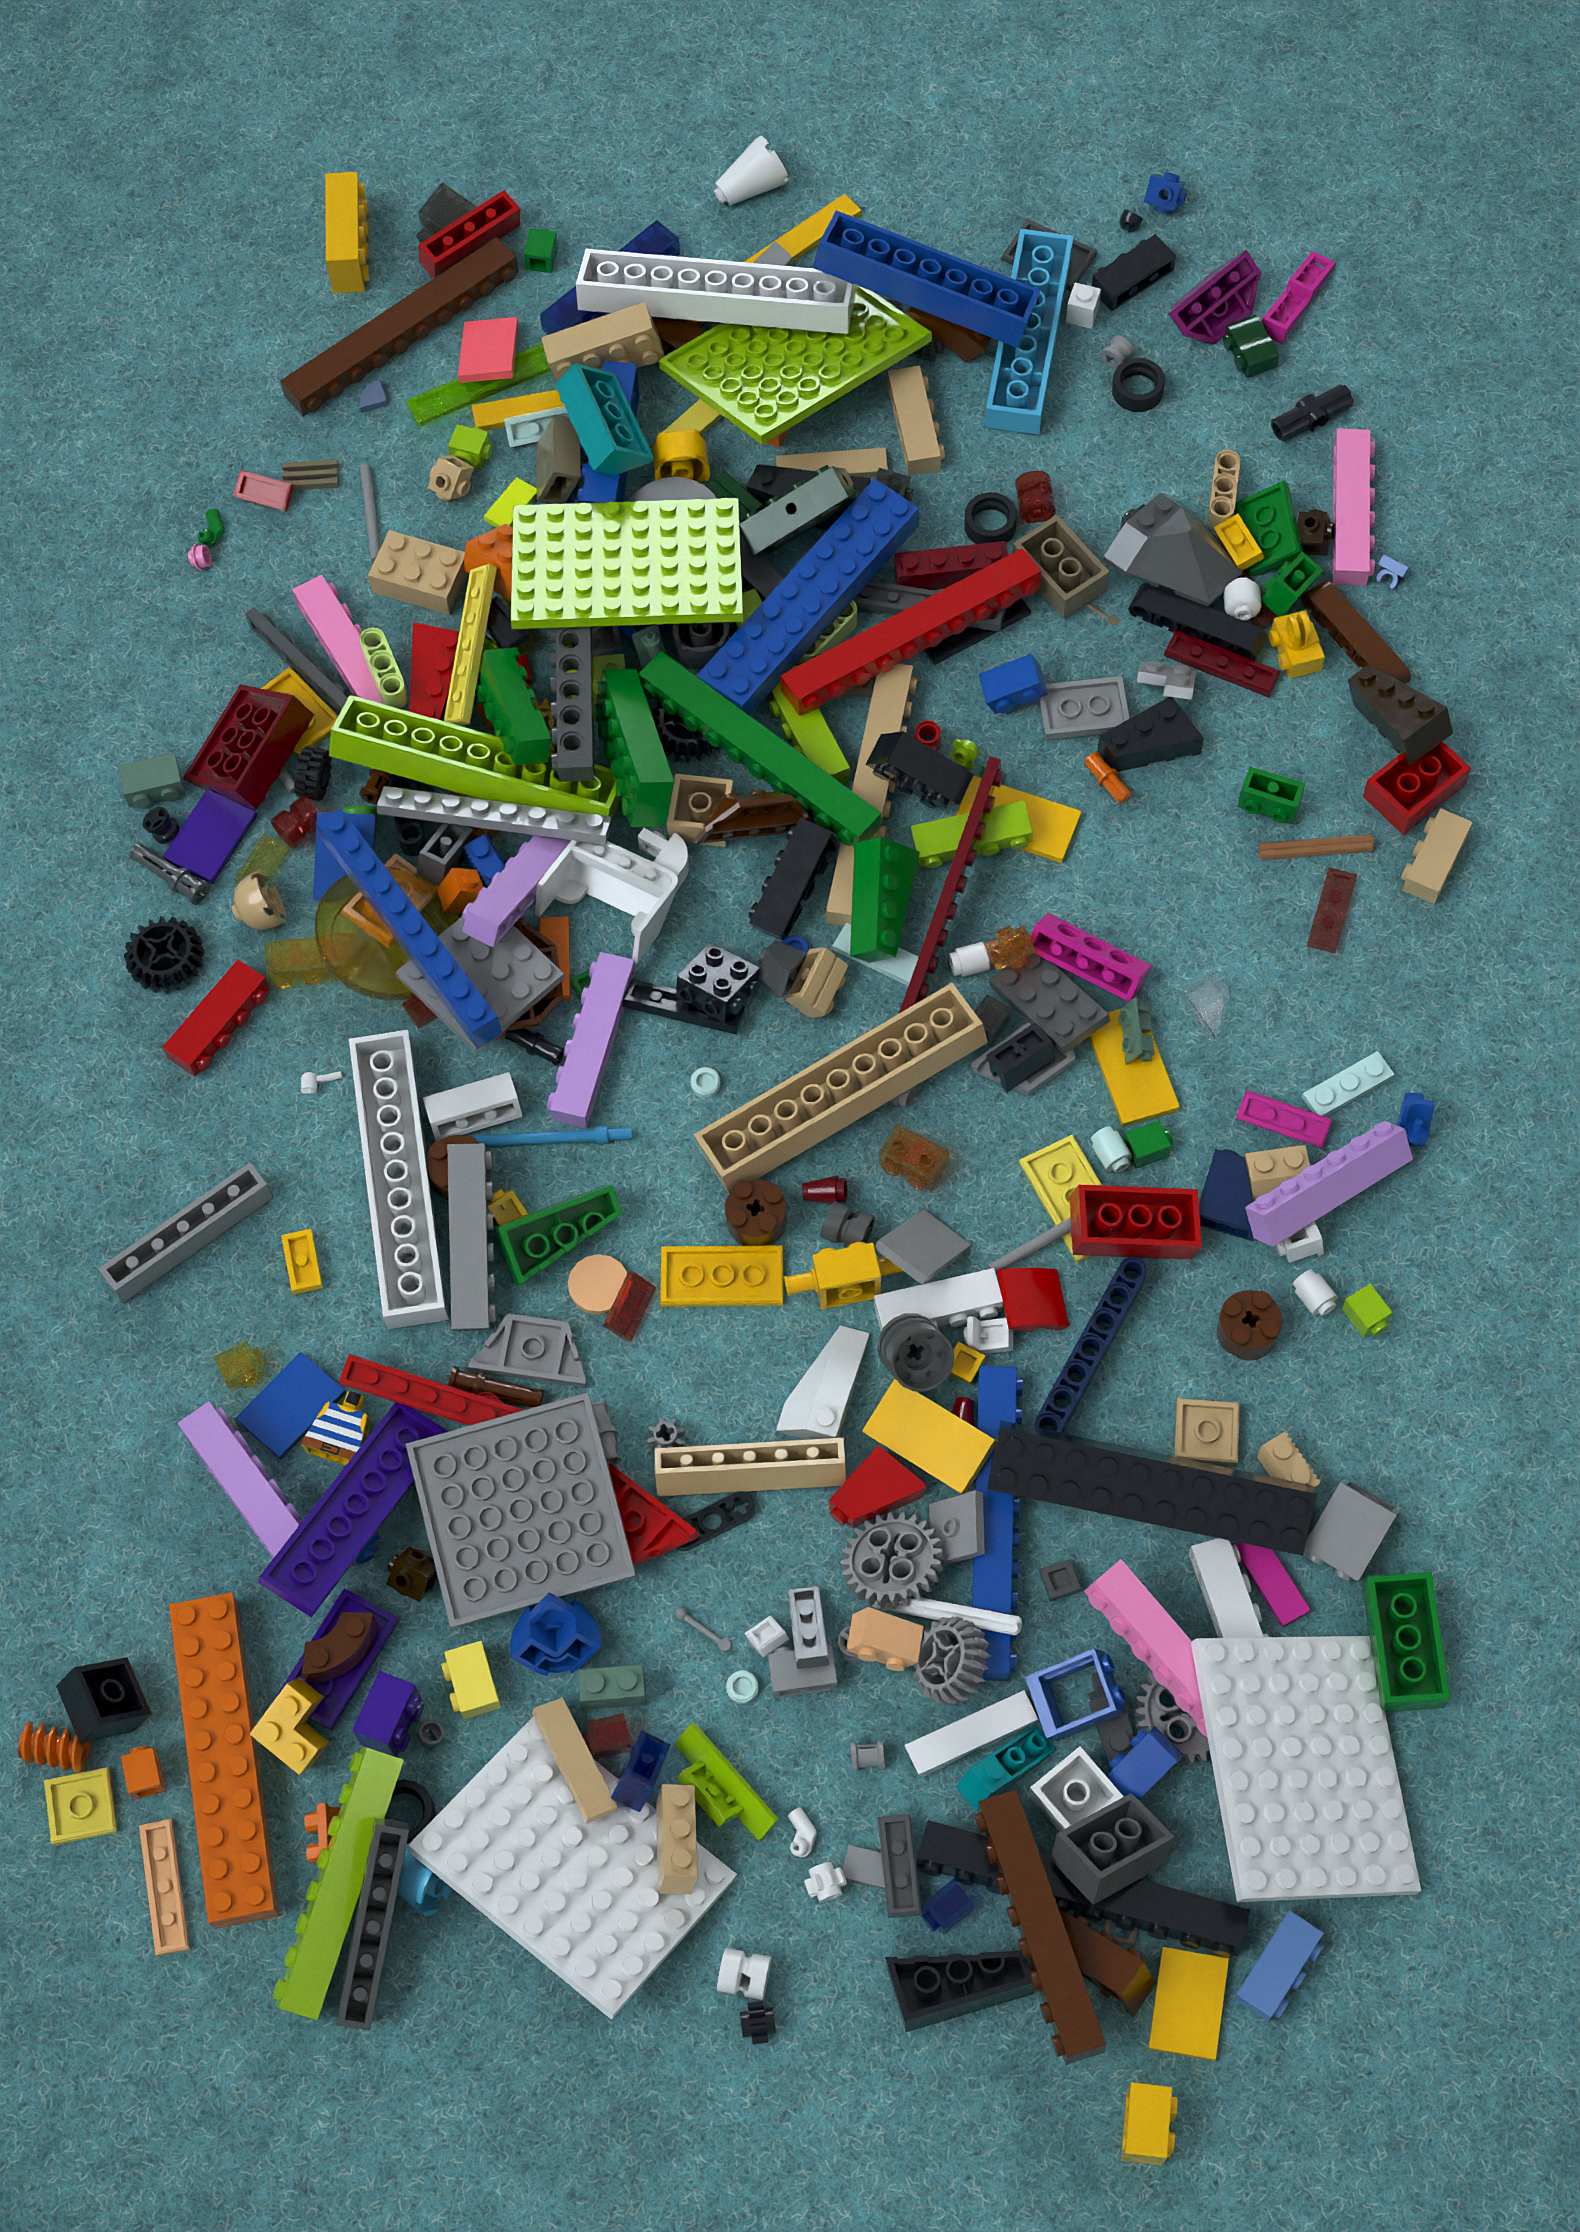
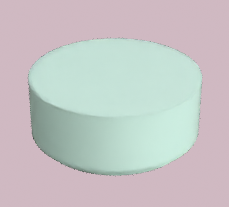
(705, 1082)
(742, 1687)

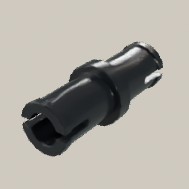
(536, 1044)

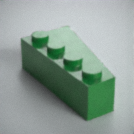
(512, 707)
(880, 897)
(554, 1231)

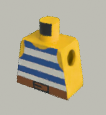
(338, 1430)

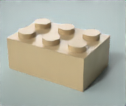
(418, 572)

